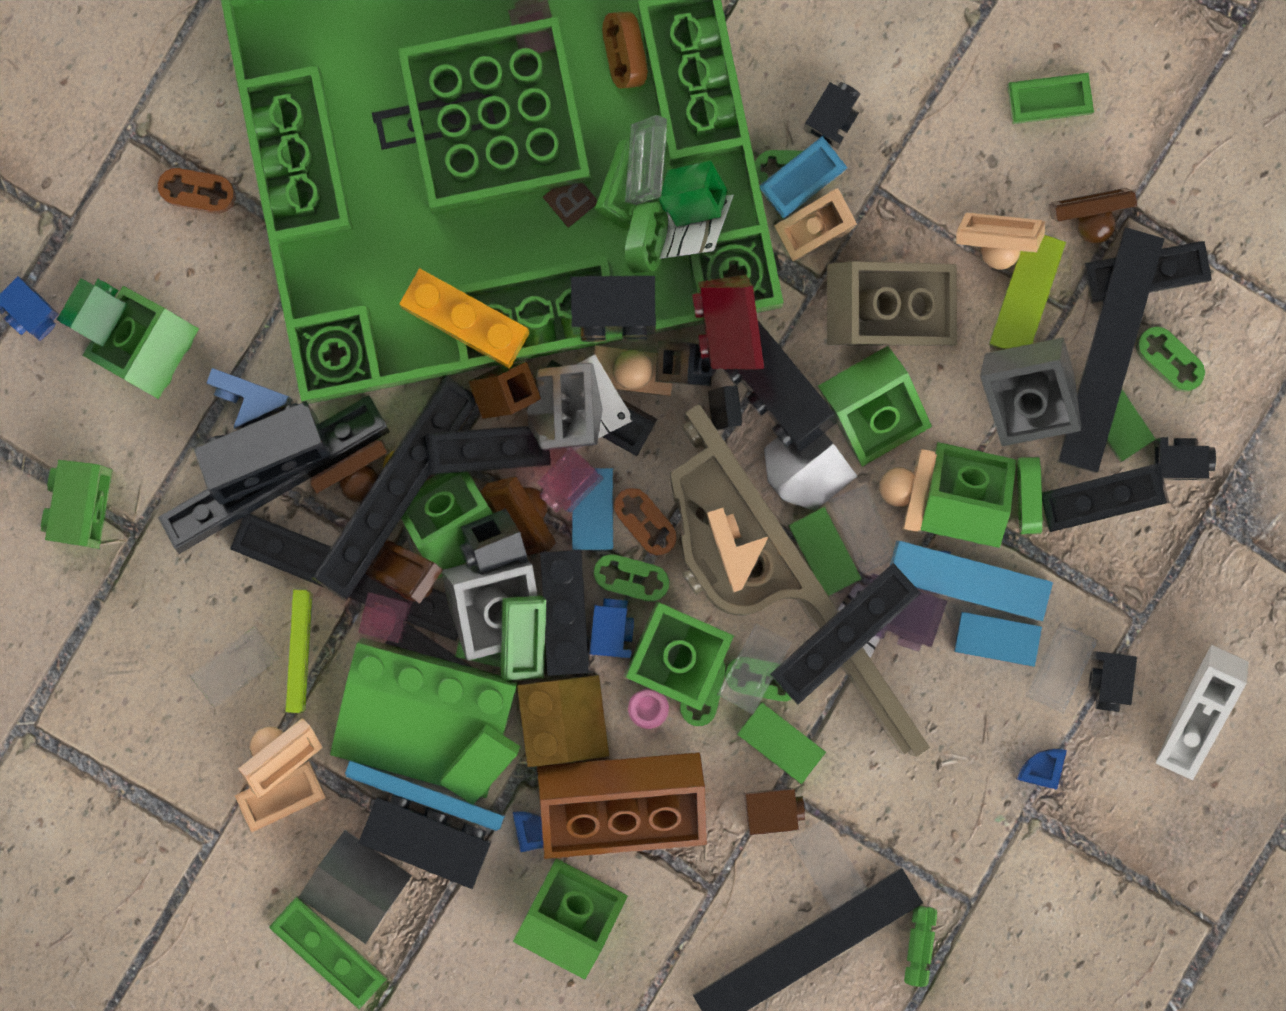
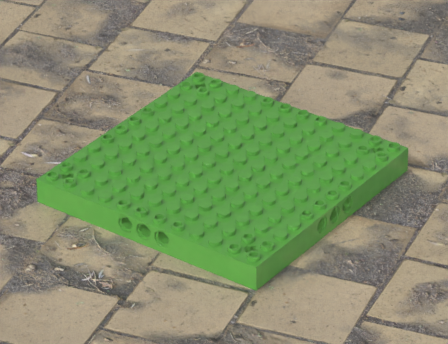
(470, 206)

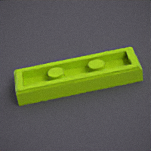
(1027, 295)
(299, 651)

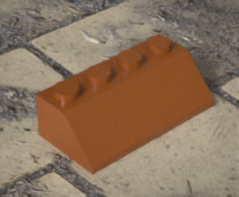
(622, 805)

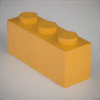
(464, 318)

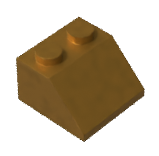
(563, 721)

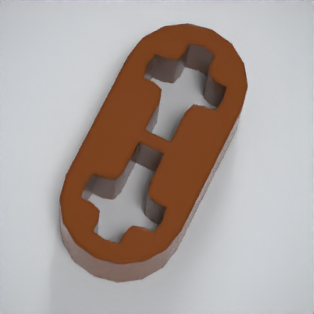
(624, 49)
(199, 181)
(637, 528)

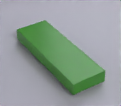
(328, 952)

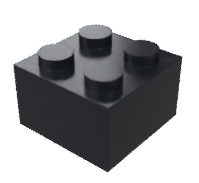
(613, 307)

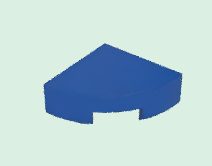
(1043, 768)
(528, 830)

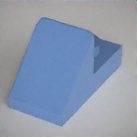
(257, 402)

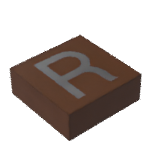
(570, 202)

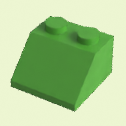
(144, 344)
(875, 405)
(969, 495)
(77, 503)
(439, 513)
(678, 656)
(570, 919)

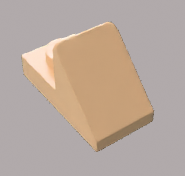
(816, 225)
(736, 560)

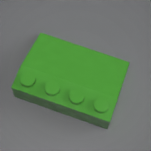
(415, 710)

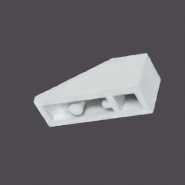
(1203, 711)

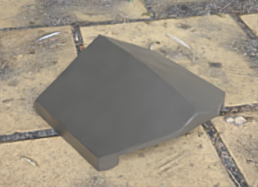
(568, 407)
(807, 476)

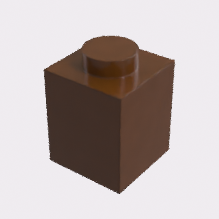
(504, 390)
(773, 811)

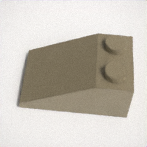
(891, 304)

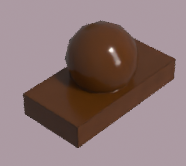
(1094, 212)
(353, 472)
(525, 509)
(404, 572)

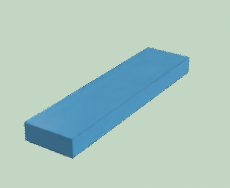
(973, 581)
(424, 795)

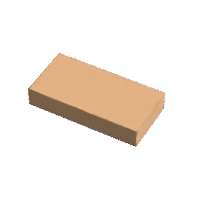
(287, 797)

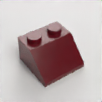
(729, 323)

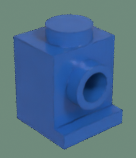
(27, 309)
(611, 629)

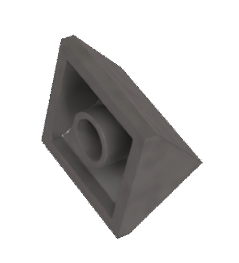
(354, 886)

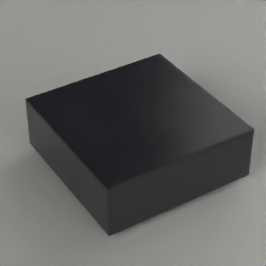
(725, 407)

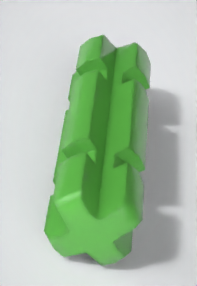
(920, 946)

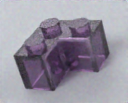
(916, 623)

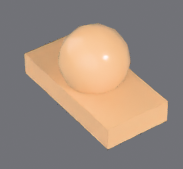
(1000, 237)
(632, 370)
(904, 488)
(277, 755)

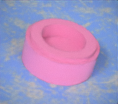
(648, 708)

